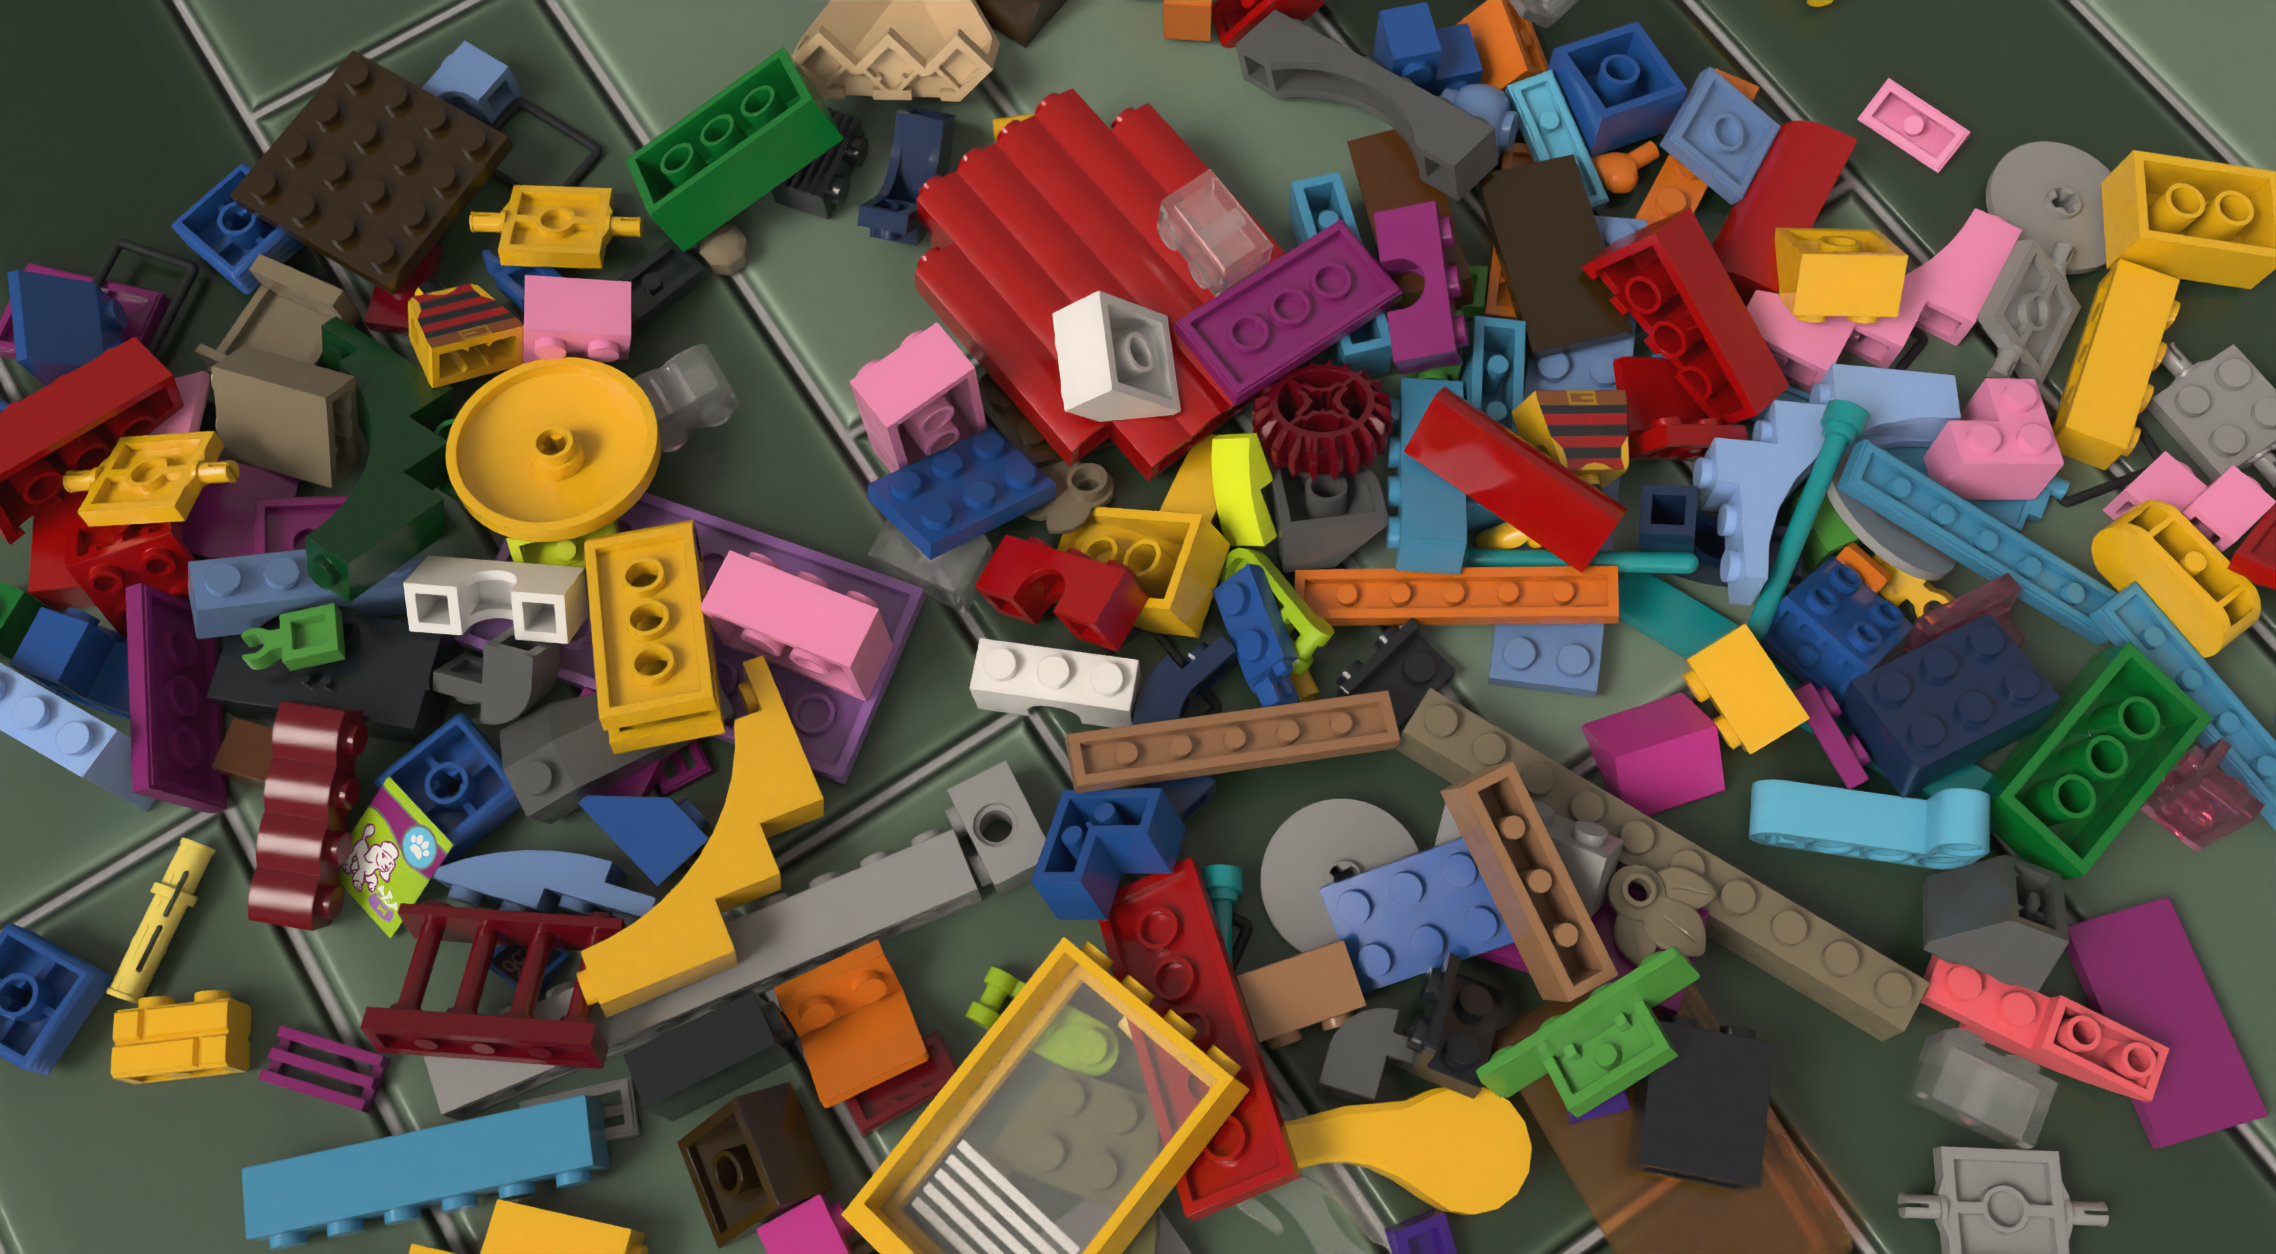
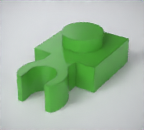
(303, 641)

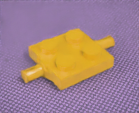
(556, 226)
(151, 478)

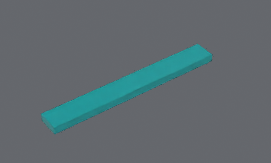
(1689, 626)

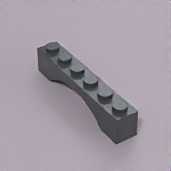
(1295, 61)

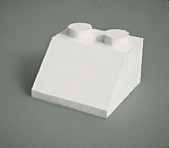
(1115, 360)

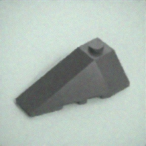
(1324, 518)
(566, 754)

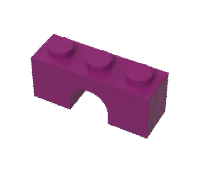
(1416, 242)

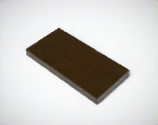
(1542, 240)

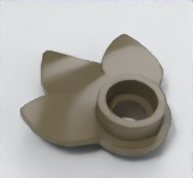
(1077, 494)
(1666, 915)

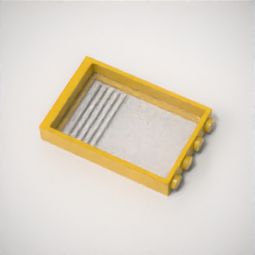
(1054, 1124)

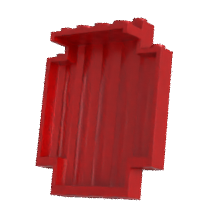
(1048, 222)

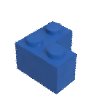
(1427, 56)
(77, 660)
(1097, 840)

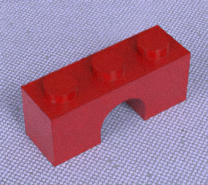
(1095, 598)

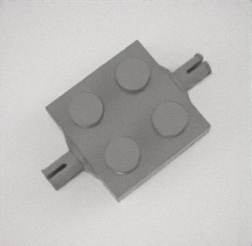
(2030, 310)
(2219, 412)
(2001, 1202)

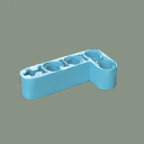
(1930, 833)

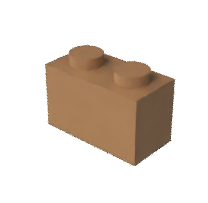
(1301, 992)

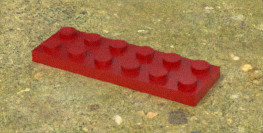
(1173, 946)

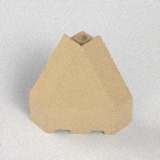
(898, 49)

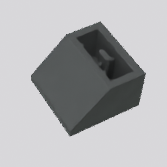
(1997, 919)

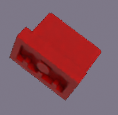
(1663, 415)
(120, 556)

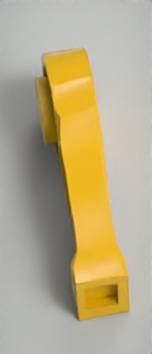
(1434, 1144)

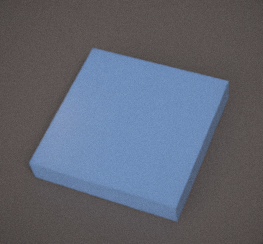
(1720, 136)

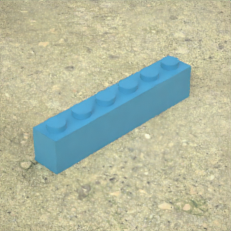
(425, 1170)

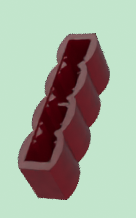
(306, 814)

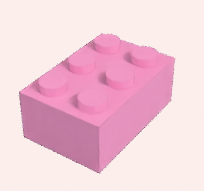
(919, 399)
(798, 623)

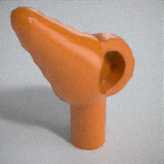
(1620, 170)

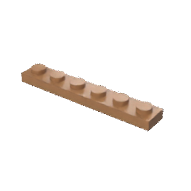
(1231, 741)

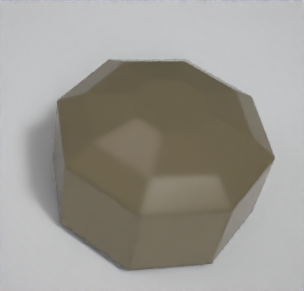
(725, 250)

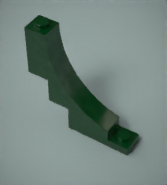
(394, 504)

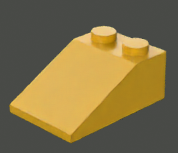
(1171, 554)

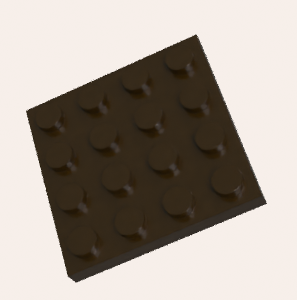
(372, 172)

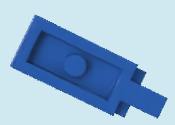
(1258, 635)

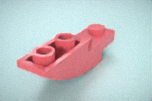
(2047, 1030)

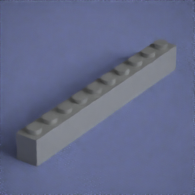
(771, 947)

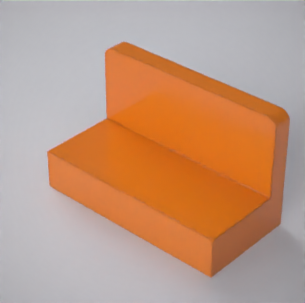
(1504, 44)

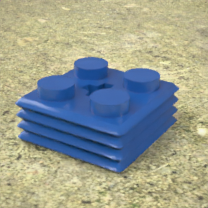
(232, 236)
(461, 755)
(62, 998)

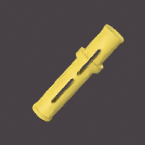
(132, 983)

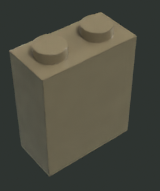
(286, 416)

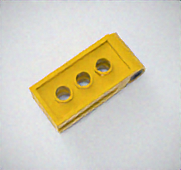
(652, 638)

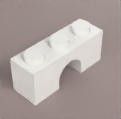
(455, 593)
(1021, 676)

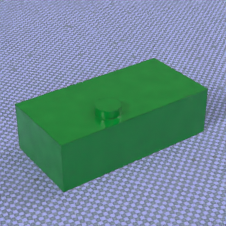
(733, 149)
(2092, 762)

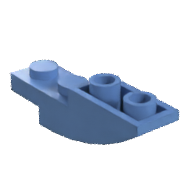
(543, 880)

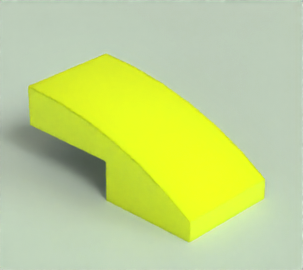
(1237, 478)

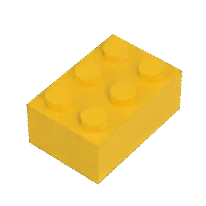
(2191, 218)

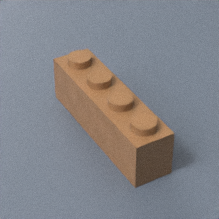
(1529, 883)

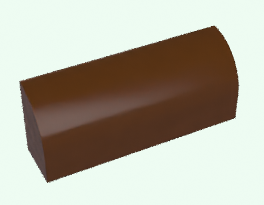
(1392, 181)

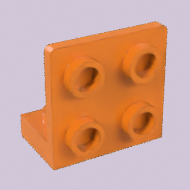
(853, 1023)

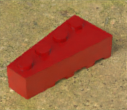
(1692, 315)
(77, 427)

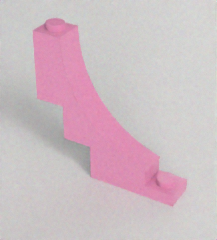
(1935, 297)

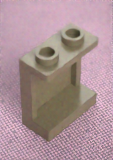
(284, 315)

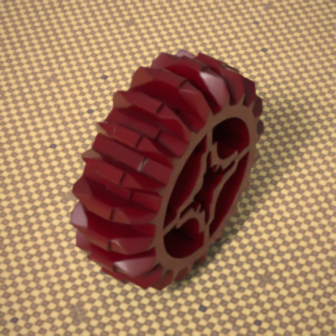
(1322, 429)

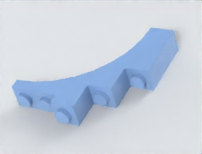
(1754, 477)

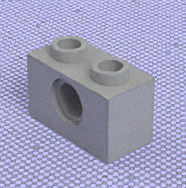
(993, 798)

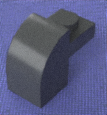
(505, 680)
(1359, 1052)

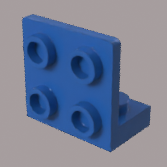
(1834, 628)

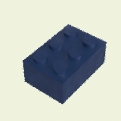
(1947, 704)

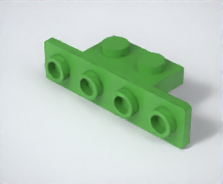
(1599, 1043)

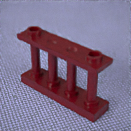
(505, 1038)

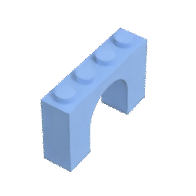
(67, 735)

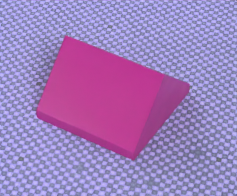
(1658, 754)

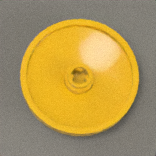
(553, 449)

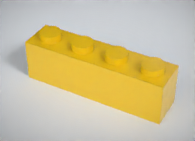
(2114, 364)

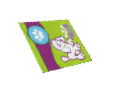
(392, 856)

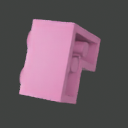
(576, 319)
(1998, 446)
(2218, 510)

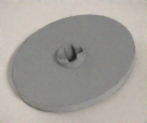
(2046, 176)
(1886, 538)
(1306, 849)

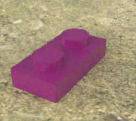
(1844, 753)

